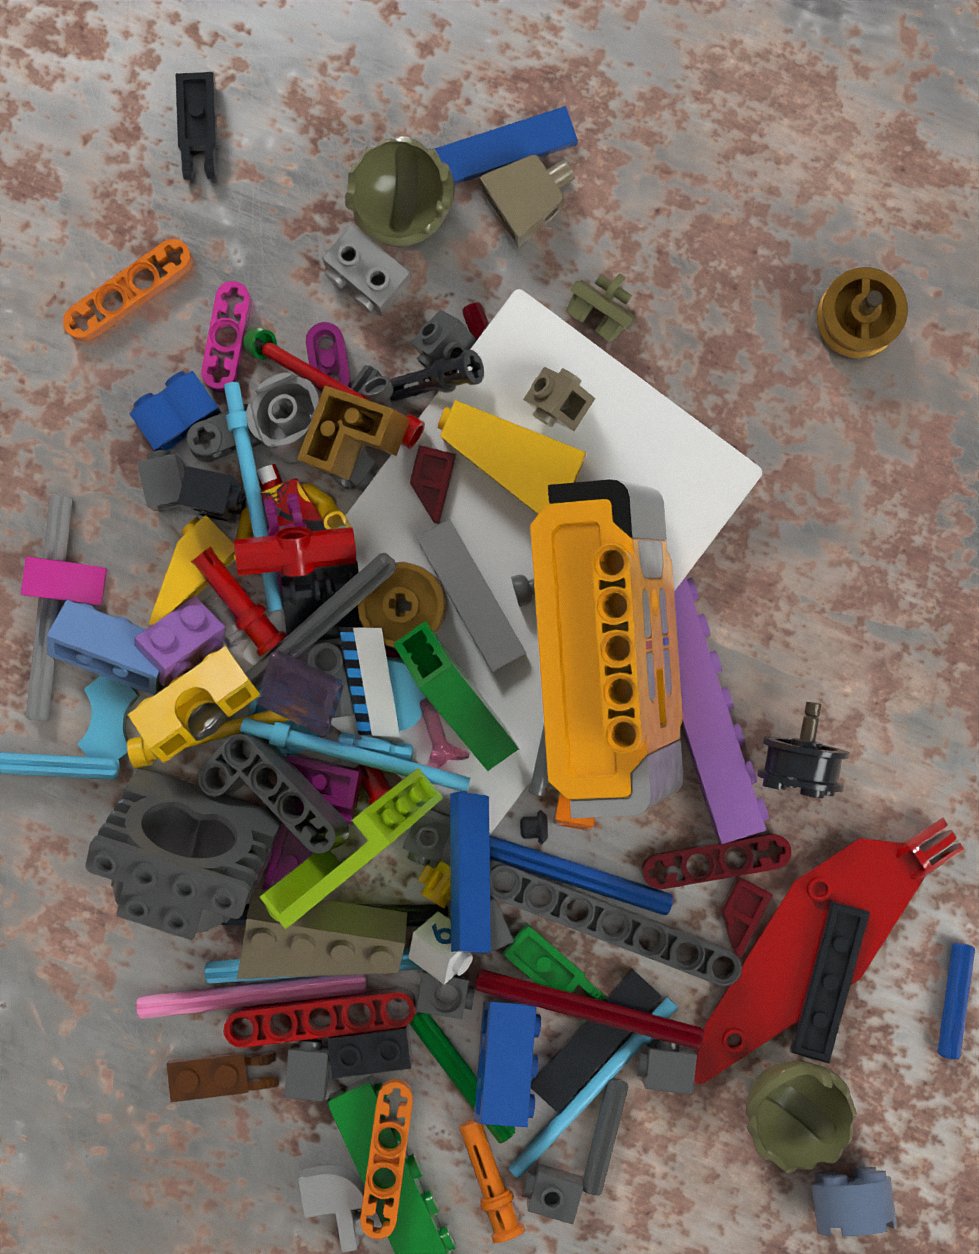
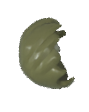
(399, 191)
(800, 1115)

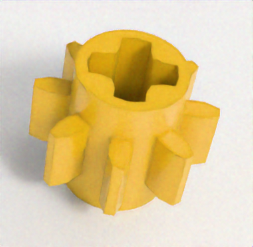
(437, 883)

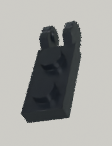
(197, 121)

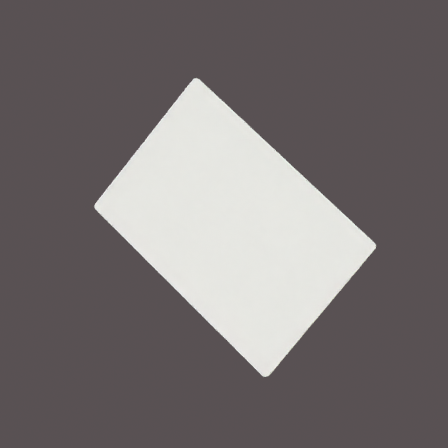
(627, 437)

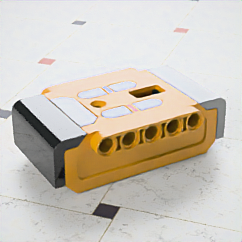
(607, 647)

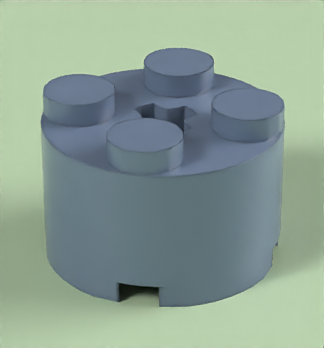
(854, 1203)

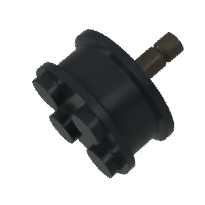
(803, 760)

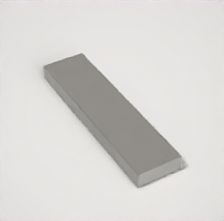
(471, 595)

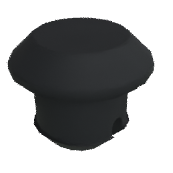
(535, 827)

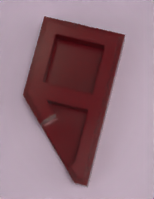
(432, 478)
(743, 912)

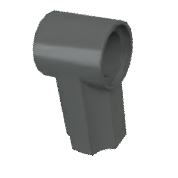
(345, 705)

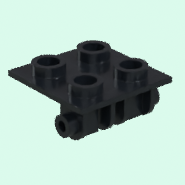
(308, 592)

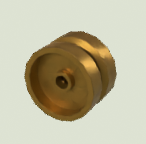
(414, 585)

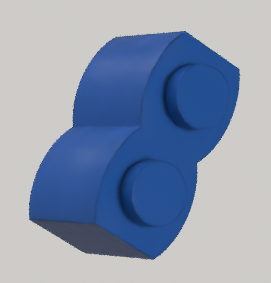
(173, 411)

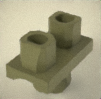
(587, 297)

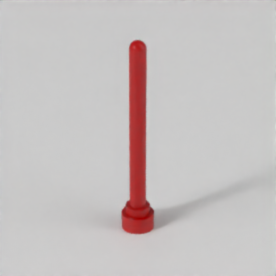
(320, 379)

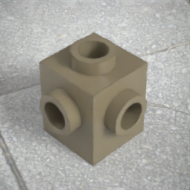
(559, 398)

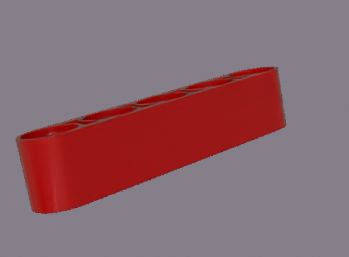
(304, 1028)

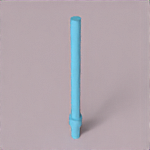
(238, 425)
(282, 735)
(586, 1095)

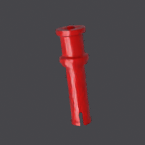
(249, 616)

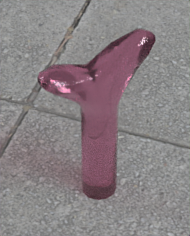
(441, 749)

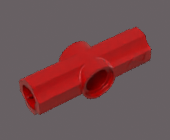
(295, 551)

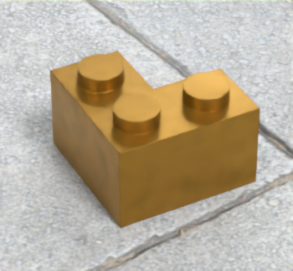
(343, 425)

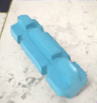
(401, 750)

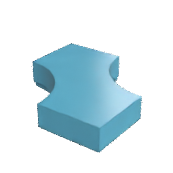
(109, 708)

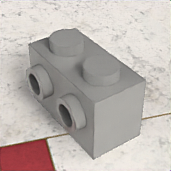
(366, 271)

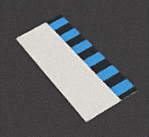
(369, 681)

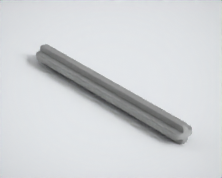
(48, 609)

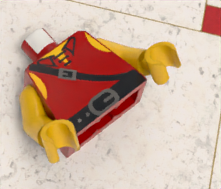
(316, 506)

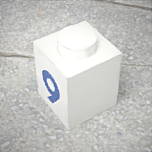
(432, 950)

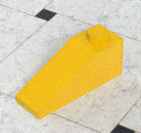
(182, 576)

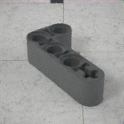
(280, 797)

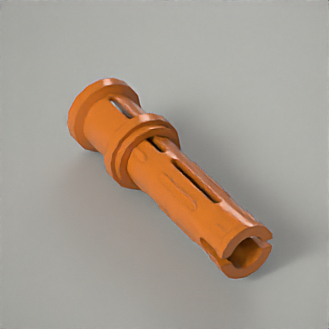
(496, 1198)

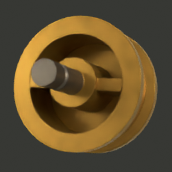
(862, 312)

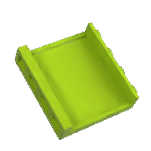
(380, 825)

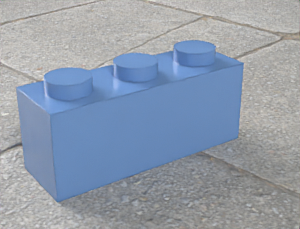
(101, 646)

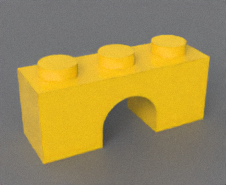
(165, 716)

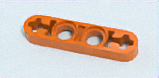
(124, 284)
(386, 1158)

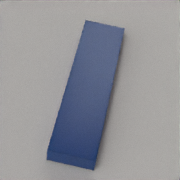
(508, 144)
(470, 873)

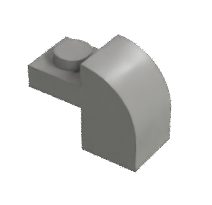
(337, 1191)

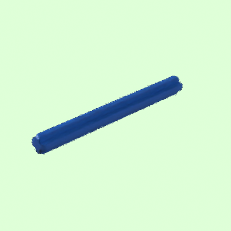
(580, 876)

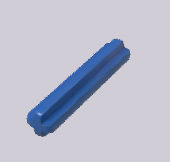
(956, 1001)

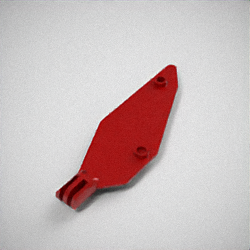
(777, 970)

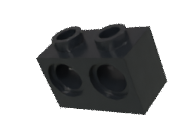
(211, 495)
(370, 1052)

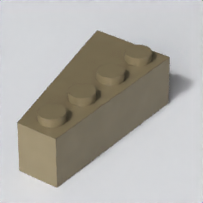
(322, 942)

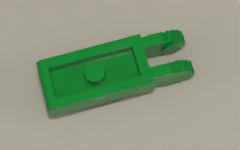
(547, 964)

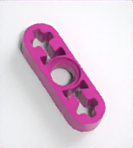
(221, 307)

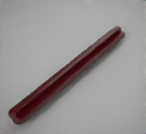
(589, 1009)

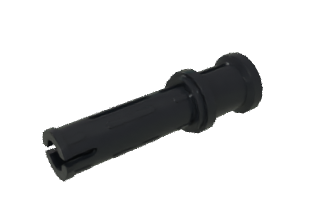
(436, 376)

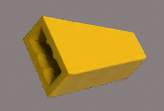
(510, 454)

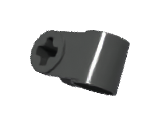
(222, 440)

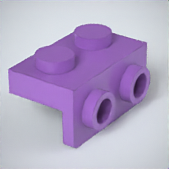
(181, 640)

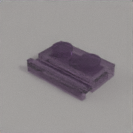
(300, 692)

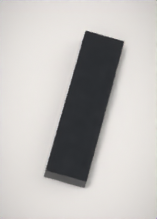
(829, 981)
(590, 1045)

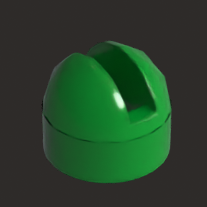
(261, 335)

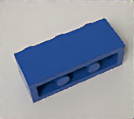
(506, 1064)

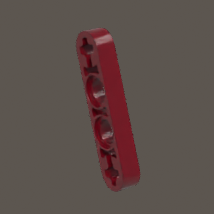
(716, 867)

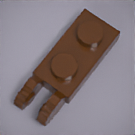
(218, 1075)

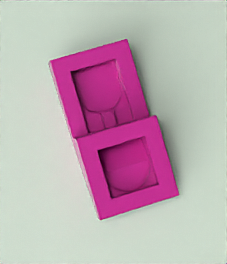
(63, 581)

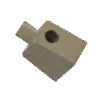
(526, 195)

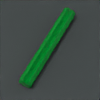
(454, 1066)

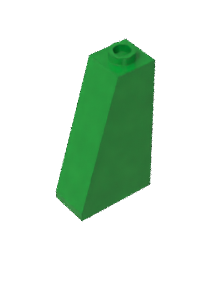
(455, 696)

